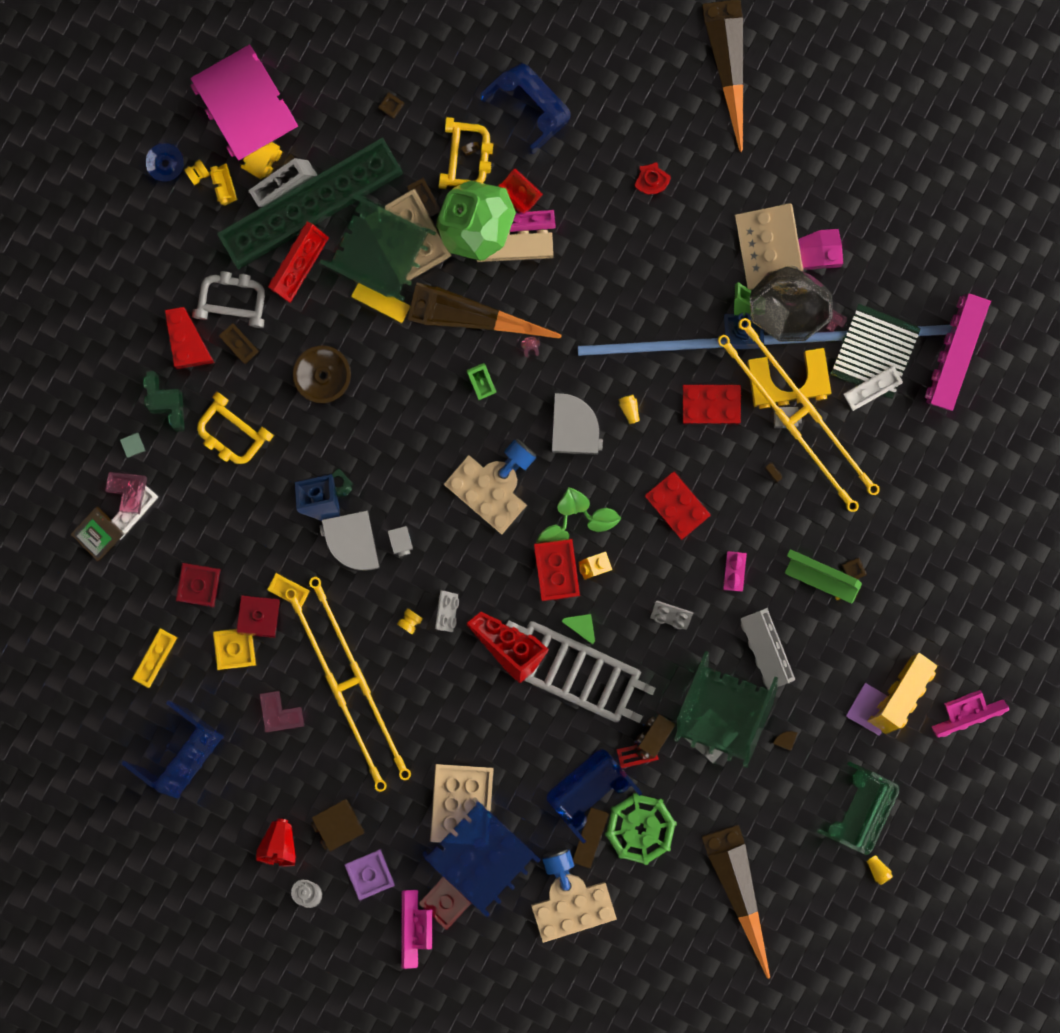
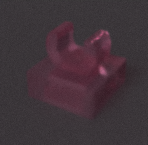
(837, 319)

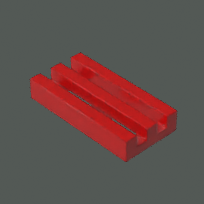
(621, 758)

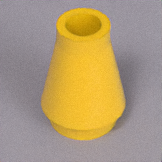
(630, 408)
(879, 870)

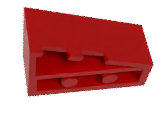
(185, 341)

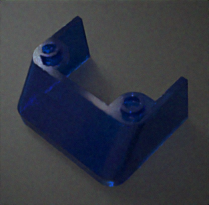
(555, 113)
(586, 787)

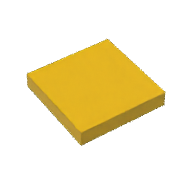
(233, 649)

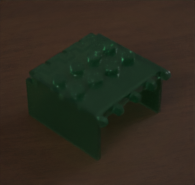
(379, 248)
(724, 713)

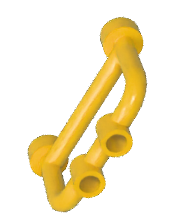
(487, 148)
(225, 453)

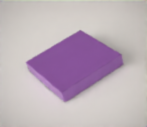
(865, 706)
(369, 874)

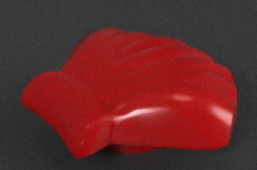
(652, 179)

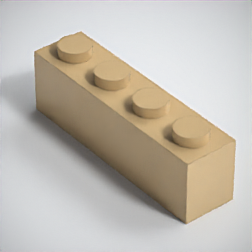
(525, 246)

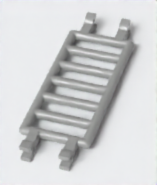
(601, 658)

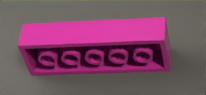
(958, 351)

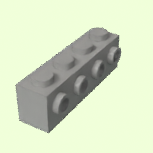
(767, 648)

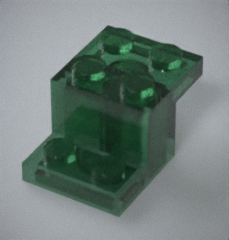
(164, 401)

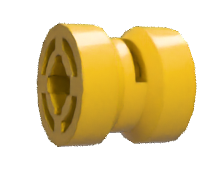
(200, 169)
(409, 621)

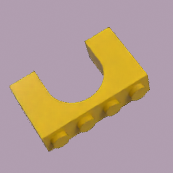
(816, 384)

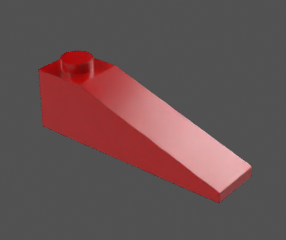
(512, 649)

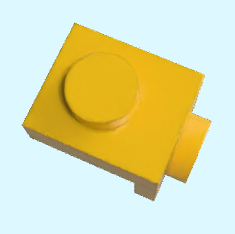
(594, 565)

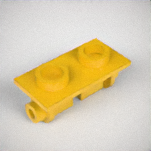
(225, 191)

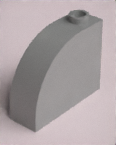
(282, 181)
(574, 427)
(351, 540)

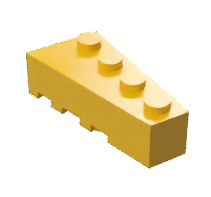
(904, 694)

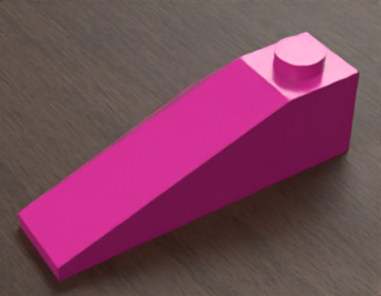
(821, 250)

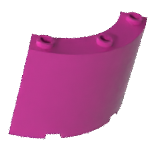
(243, 102)

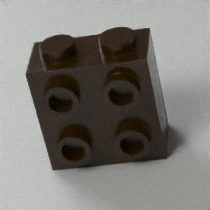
(653, 738)
(337, 825)

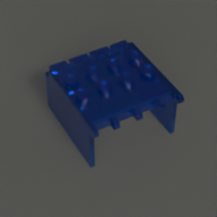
(188, 759)
(481, 857)

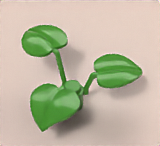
(575, 502)

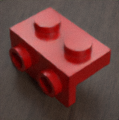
(521, 191)

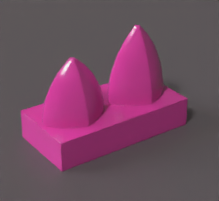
(734, 571)

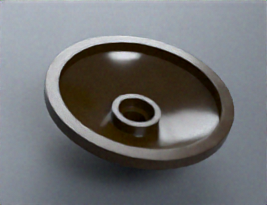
(317, 361)

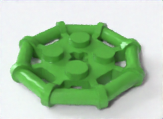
(634, 819)

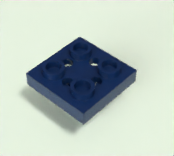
(731, 326)

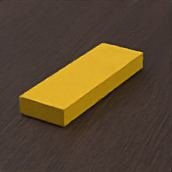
(387, 305)
(154, 658)

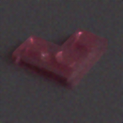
(132, 489)
(275, 717)

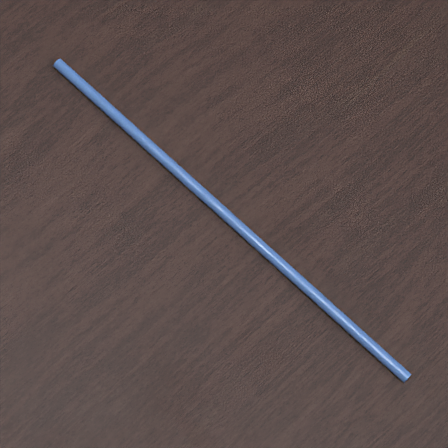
(712, 343)

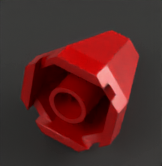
(277, 845)

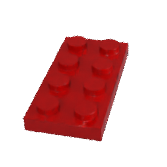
(298, 262)

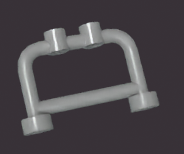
(226, 279)

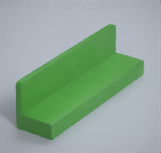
(822, 577)

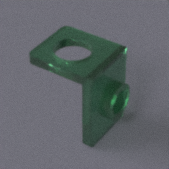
(347, 486)

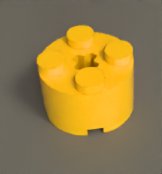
(261, 160)

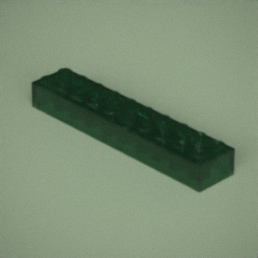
(310, 202)

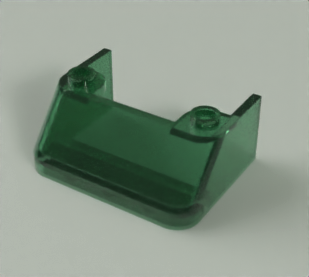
(866, 813)

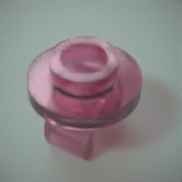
(530, 343)

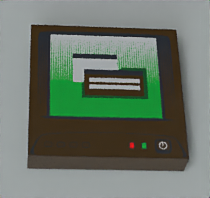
(97, 533)

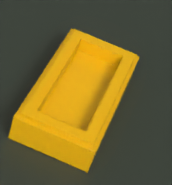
(280, 584)

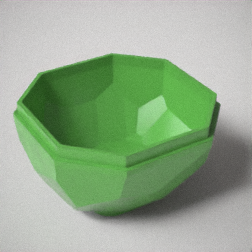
(481, 225)

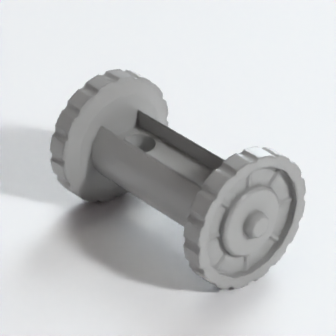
(306, 893)

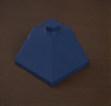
(317, 498)

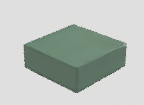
(132, 445)

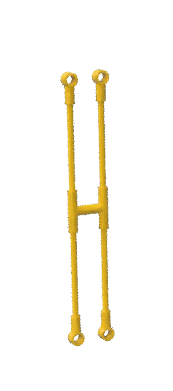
(789, 422)
(338, 688)

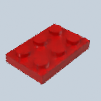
(711, 404)
(677, 505)
(557, 569)

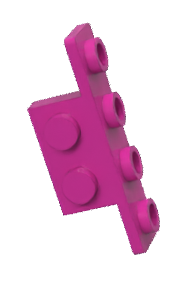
(968, 711)
(415, 929)

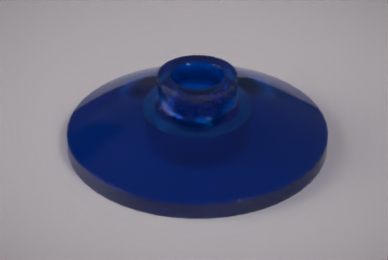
(161, 153)

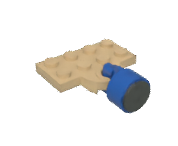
(491, 487)
(571, 903)

